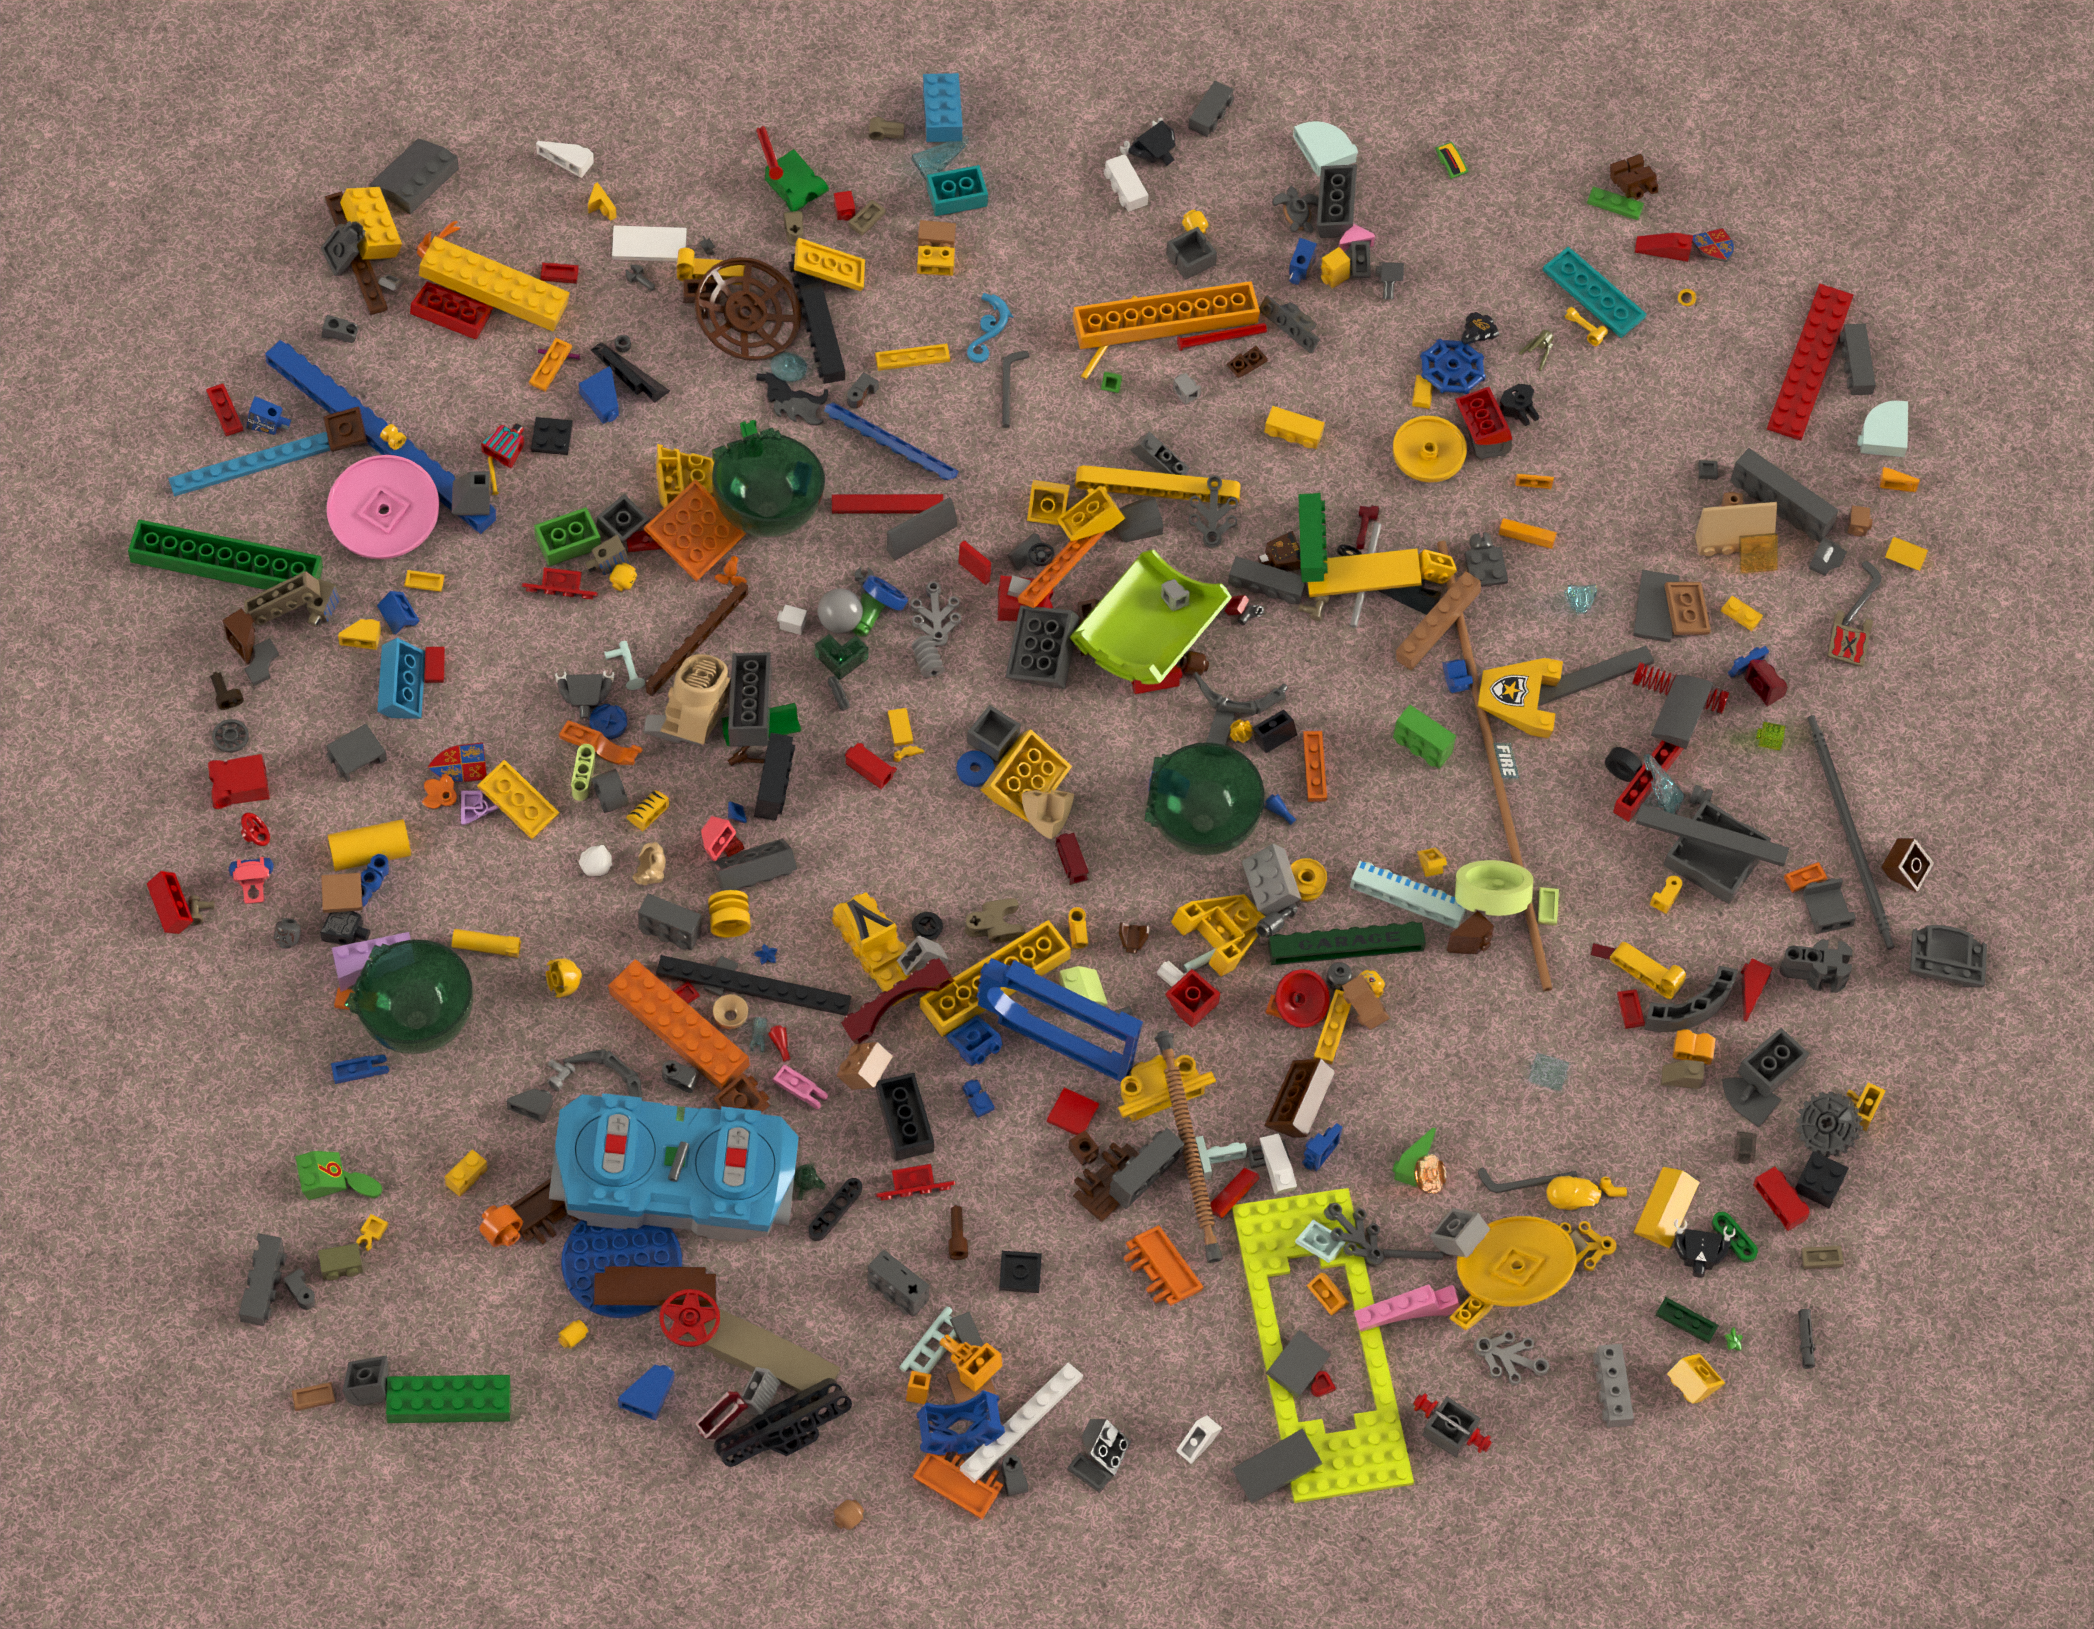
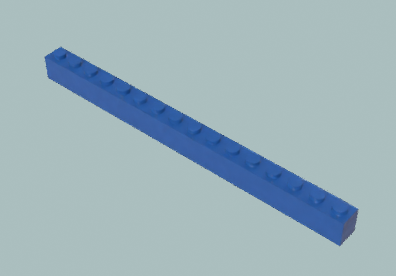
(336, 398)

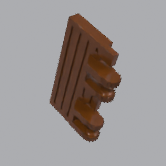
(1097, 1197)
(535, 1209)

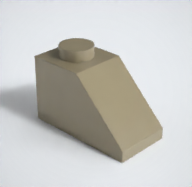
(1683, 1074)

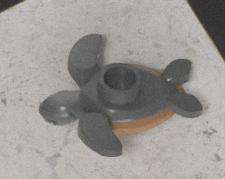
(1296, 209)

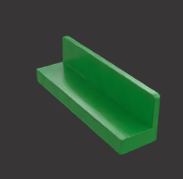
(782, 721)

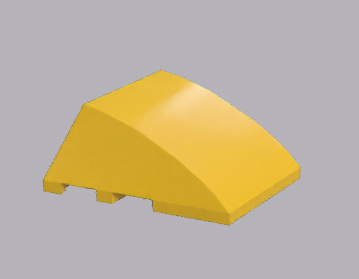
(677, 470)

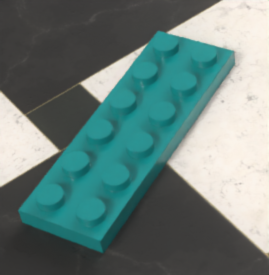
(1594, 292)

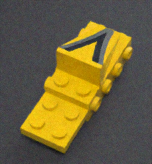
(871, 940)

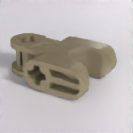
(991, 923)

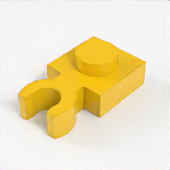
(372, 1229)

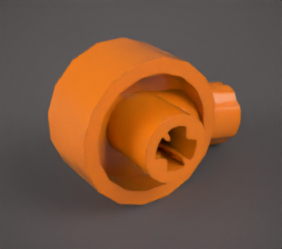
(501, 1225)

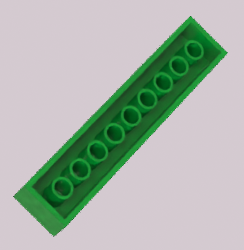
(218, 556)

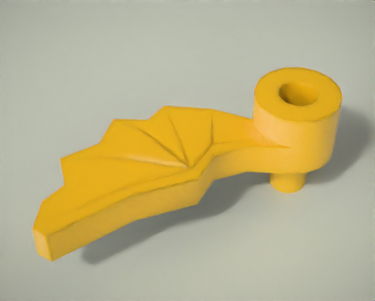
(907, 751)

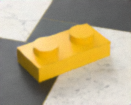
(1742, 613)

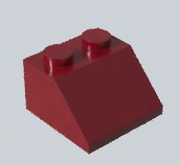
(1765, 681)

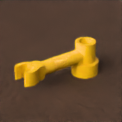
(1596, 335)

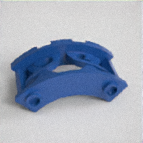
(944, 1416)

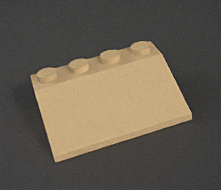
(1722, 526)

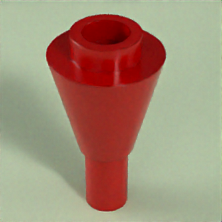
(779, 1037)

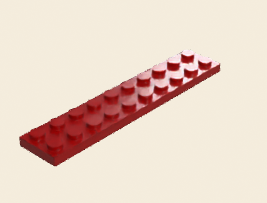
(1810, 362)

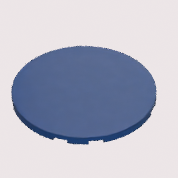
(594, 1247)

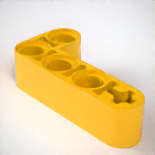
(694, 268)
(1649, 971)

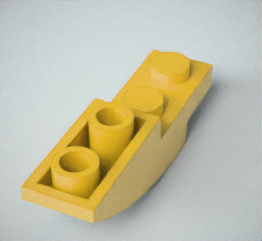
(1470, 1312)

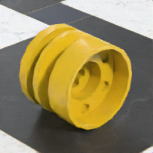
(729, 913)

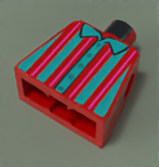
(504, 444)

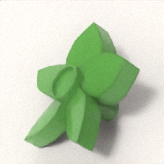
(1733, 1340)

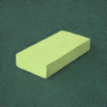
(1548, 906)

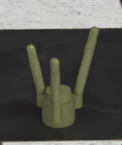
(1542, 341)

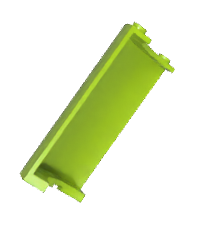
(1135, 629)

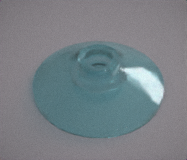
(788, 366)

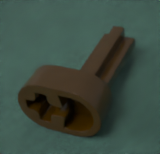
(224, 698)

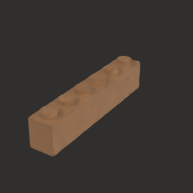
(1438, 620)

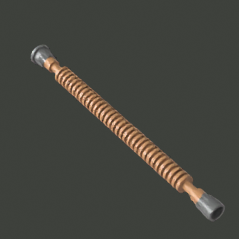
(1190, 1150)

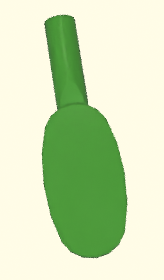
(363, 1184)

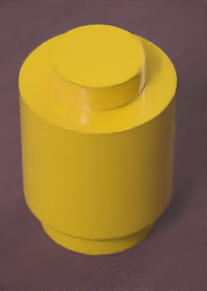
(572, 1334)

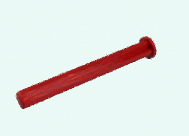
(775, 171)
(1221, 335)

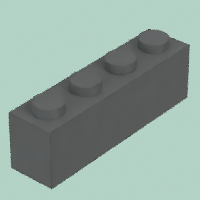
(1858, 359)
(1266, 580)

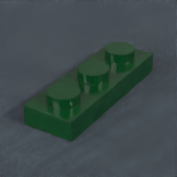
(1687, 1320)

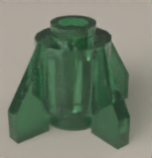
(806, 1179)

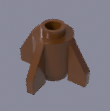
(1133, 937)

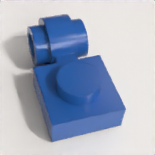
(978, 1102)

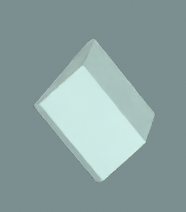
(1318, 1241)

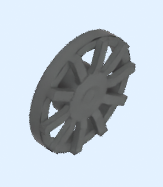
(230, 735)

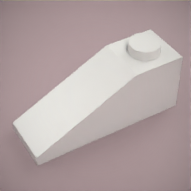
(569, 156)
(1278, 1164)

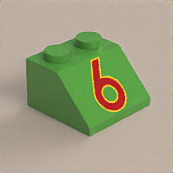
(320, 1173)

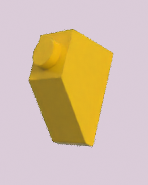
(361, 634)

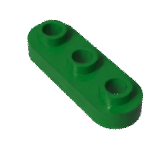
(1742, 1243)

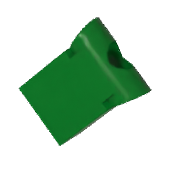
(798, 182)

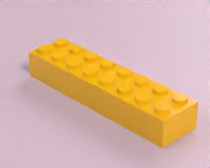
(493, 283)
(957, 1003)

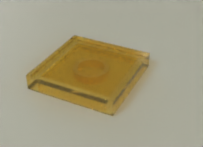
(1758, 553)

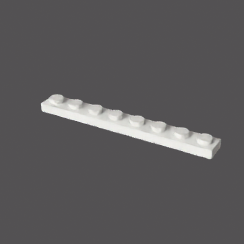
(1022, 1422)

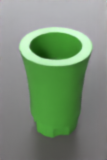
(871, 611)

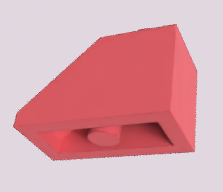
(716, 836)

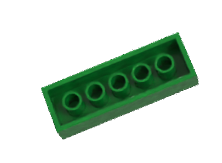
(448, 1398)

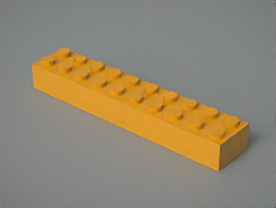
(1165, 315)

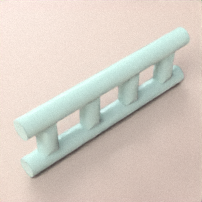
(921, 1345)

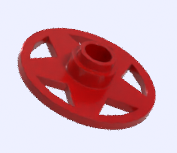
(689, 1318)

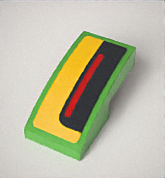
(1451, 159)

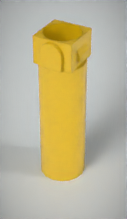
(486, 942)

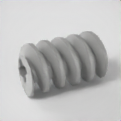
(927, 656)

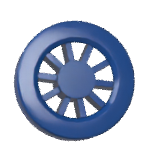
(885, 593)

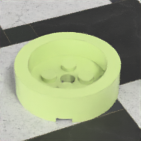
(1494, 887)

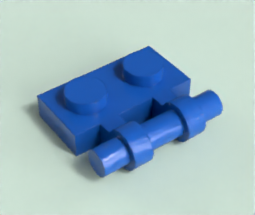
(1742, 663)

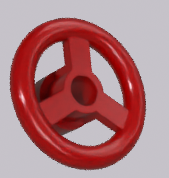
(251, 831)

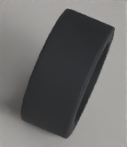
(1623, 763)

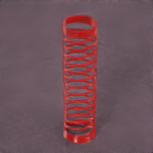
(1637, 679)

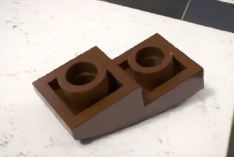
(1248, 362)

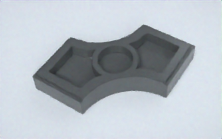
(259, 668)

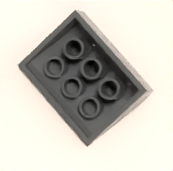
(416, 174)
(1042, 646)

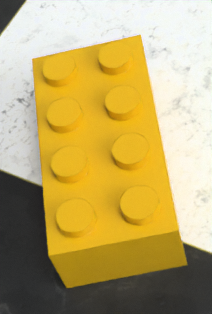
(371, 211)

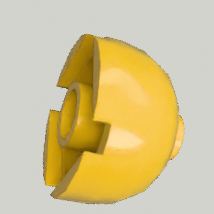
(565, 973)

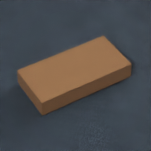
(313, 1396)

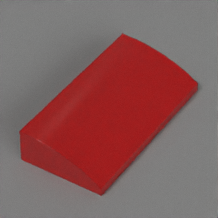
(451, 310)
(1484, 417)

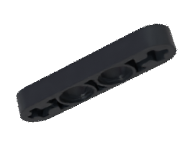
(837, 1210)

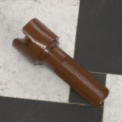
(958, 1243)

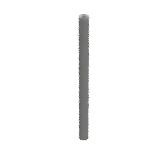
(1360, 595)

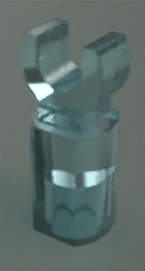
(758, 1033)

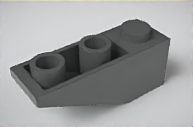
(1158, 456)

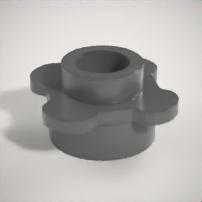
(707, 245)

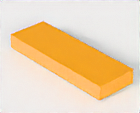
(550, 364)

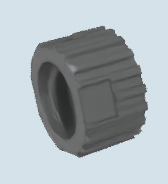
(619, 339)

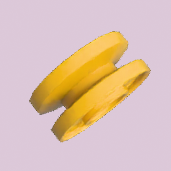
(1313, 871)

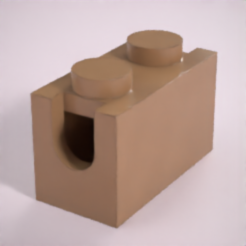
(936, 234)

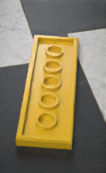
(1369, 573)

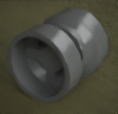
(1699, 795)

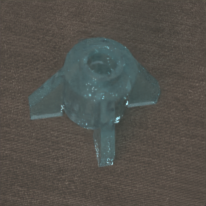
(1580, 597)

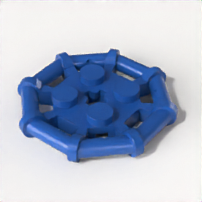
(1449, 374)

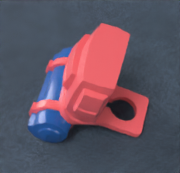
(251, 873)

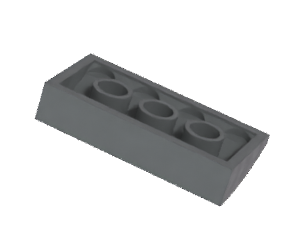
(921, 529)
(1682, 710)

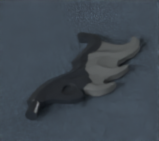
(792, 402)

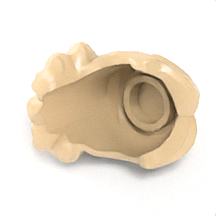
(651, 865)

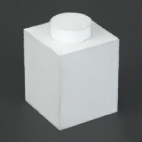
(792, 619)

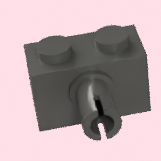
(1389, 274)

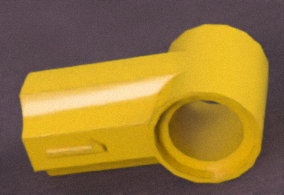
(1078, 929)

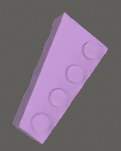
(352, 957)

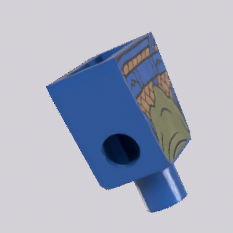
(1302, 260)

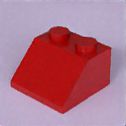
(1193, 998)

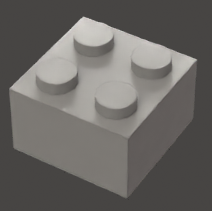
(1459, 1232)

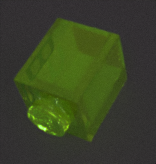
(1771, 735)

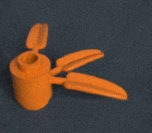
(424, 245)

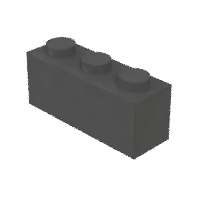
(1211, 109)

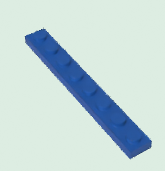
(885, 438)

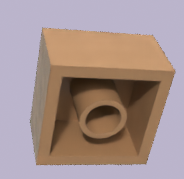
(864, 1065)

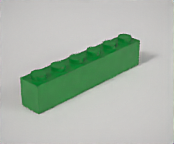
(1312, 538)

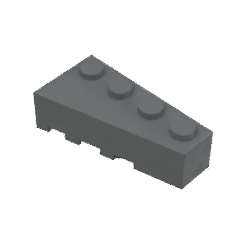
(262, 1280)

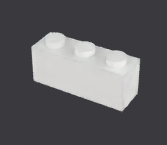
(1126, 183)

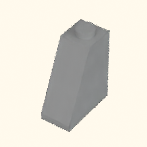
(919, 953)

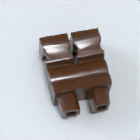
(1634, 177)

